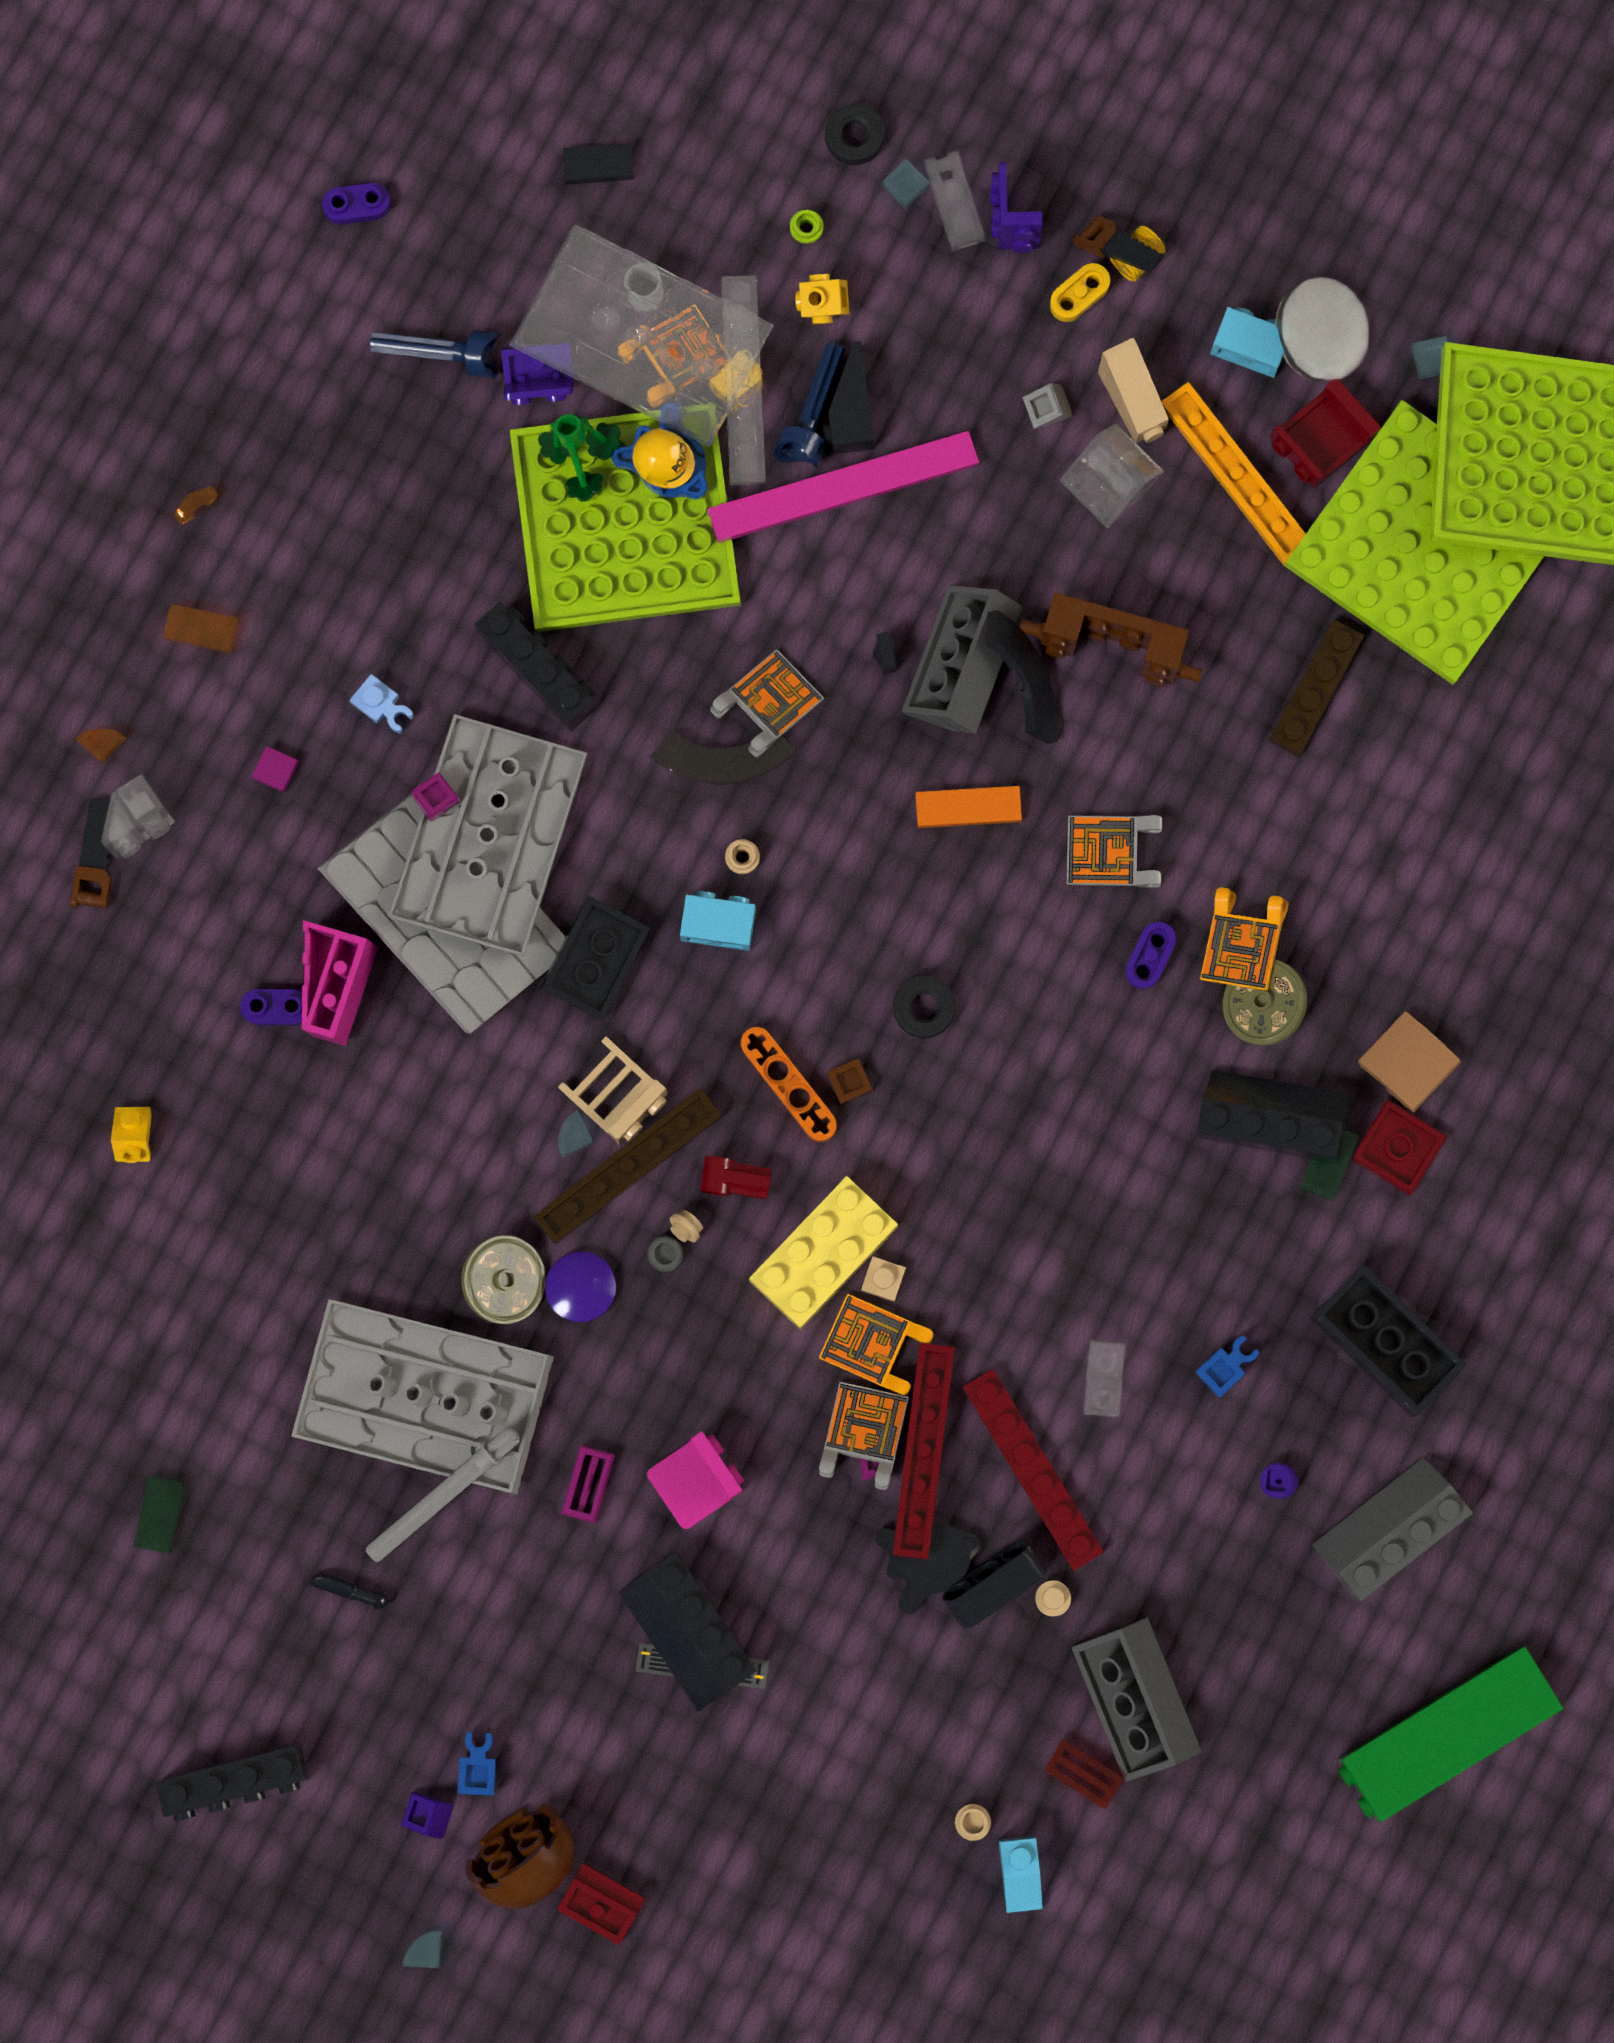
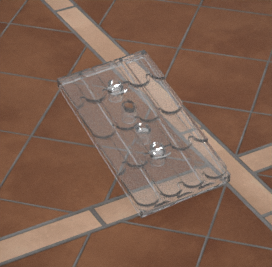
(612, 327)

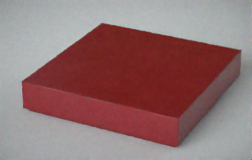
(1398, 1147)

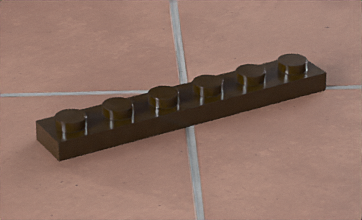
(627, 1166)

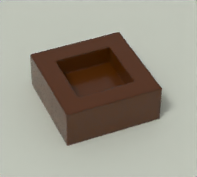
(849, 1081)

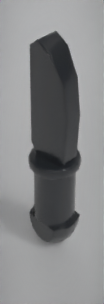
(348, 1590)

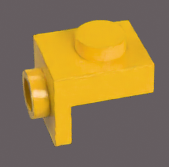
(131, 1134)

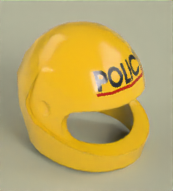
(663, 457)

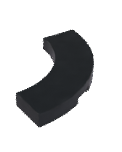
(1020, 654)

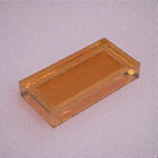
(201, 628)

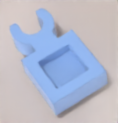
(379, 701)

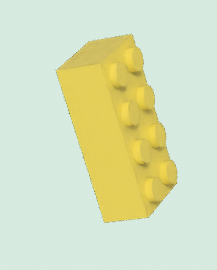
(823, 1252)

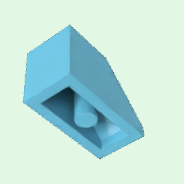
(1020, 1874)

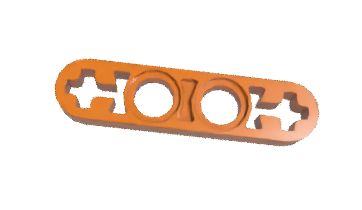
(791, 1082)

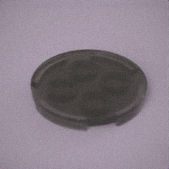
(1322, 329)

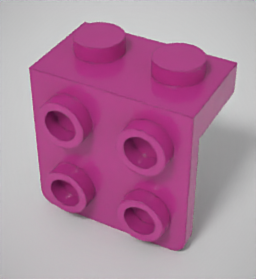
(695, 1480)

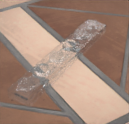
(743, 380)

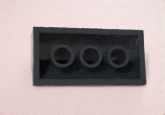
(1274, 1116)
(687, 1631)

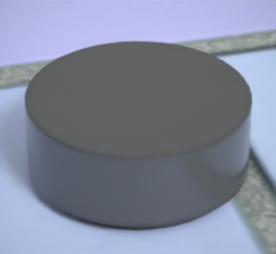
(665, 1254)

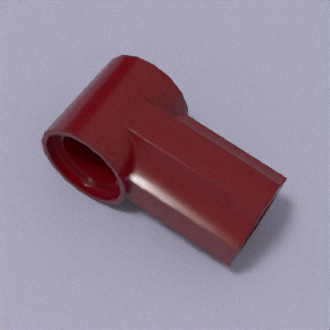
(726, 1177)

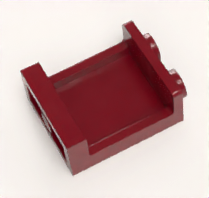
(1325, 434)

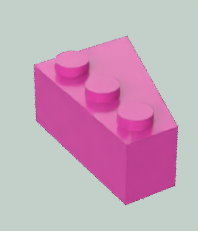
(333, 980)

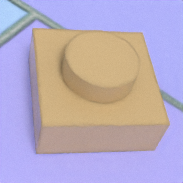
(883, 1279)

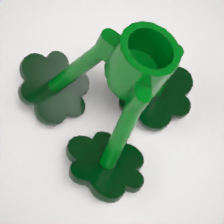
(563, 441)

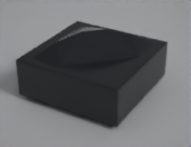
(884, 653)

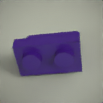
(1013, 229)
(531, 378)

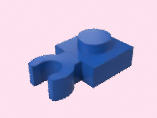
(1223, 1370)
(477, 1772)

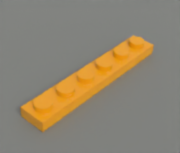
(1234, 471)

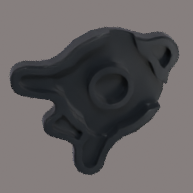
(947, 1563)

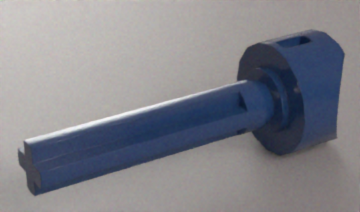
(475, 353)
(801, 441)

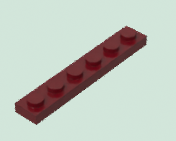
(923, 1451)
(1033, 1470)

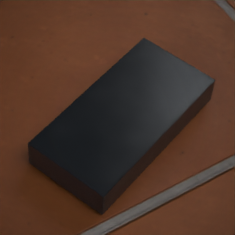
(598, 163)

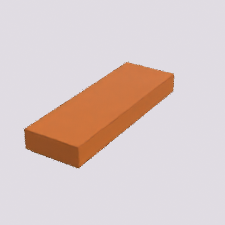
(968, 807)

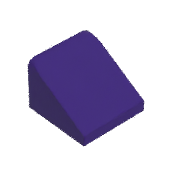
(427, 1815)

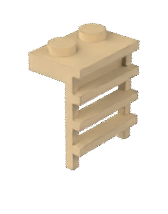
(627, 1116)

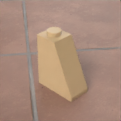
(1133, 391)

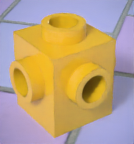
(833, 303)

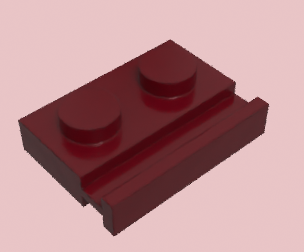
(601, 1903)

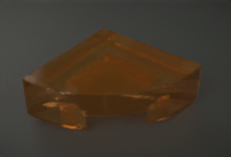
(194, 500)
(101, 742)

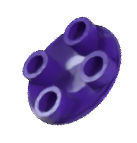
(580, 1286)

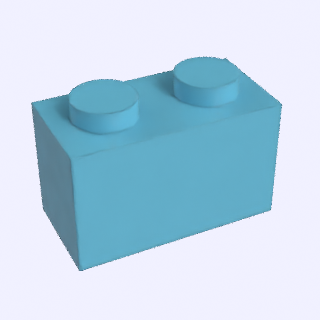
(1248, 341)
(718, 921)

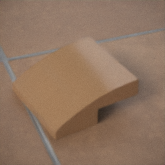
(1409, 1061)

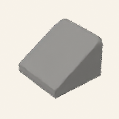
(1047, 405)

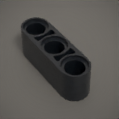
(994, 1583)

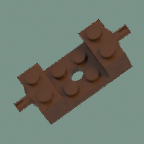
(1161, 641)

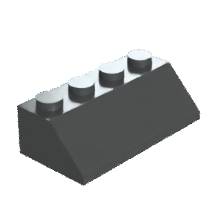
(956, 663)
(1391, 1529)
(1136, 1700)

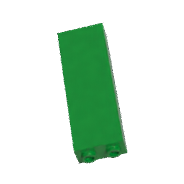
(1449, 1734)

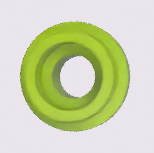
(811, 218)

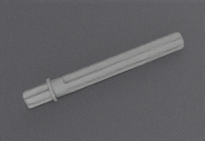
(480, 1462)

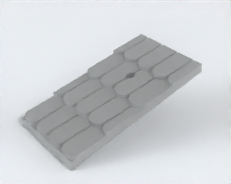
(486, 865)
(460, 974)
(419, 1393)

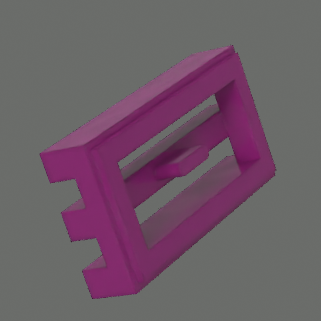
(596, 1455)

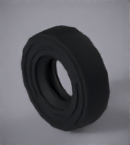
(859, 114)
(924, 1028)

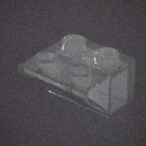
(1111, 475)
(134, 817)

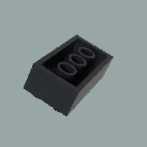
(1388, 1341)

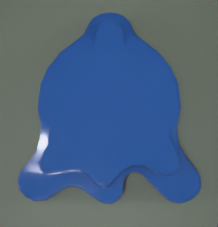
(694, 488)

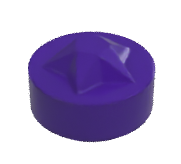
(1278, 1481)

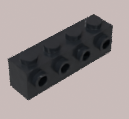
(535, 666)
(232, 1780)

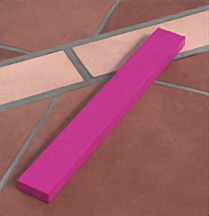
(843, 487)

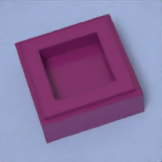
(275, 769)
(435, 796)

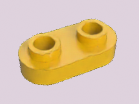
(1078, 293)

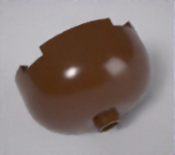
(532, 1875)

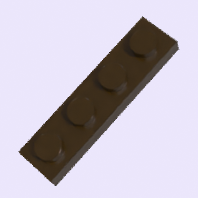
(1316, 688)

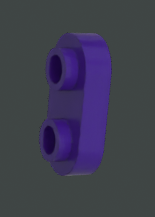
(356, 206)
(1149, 956)
(274, 1007)

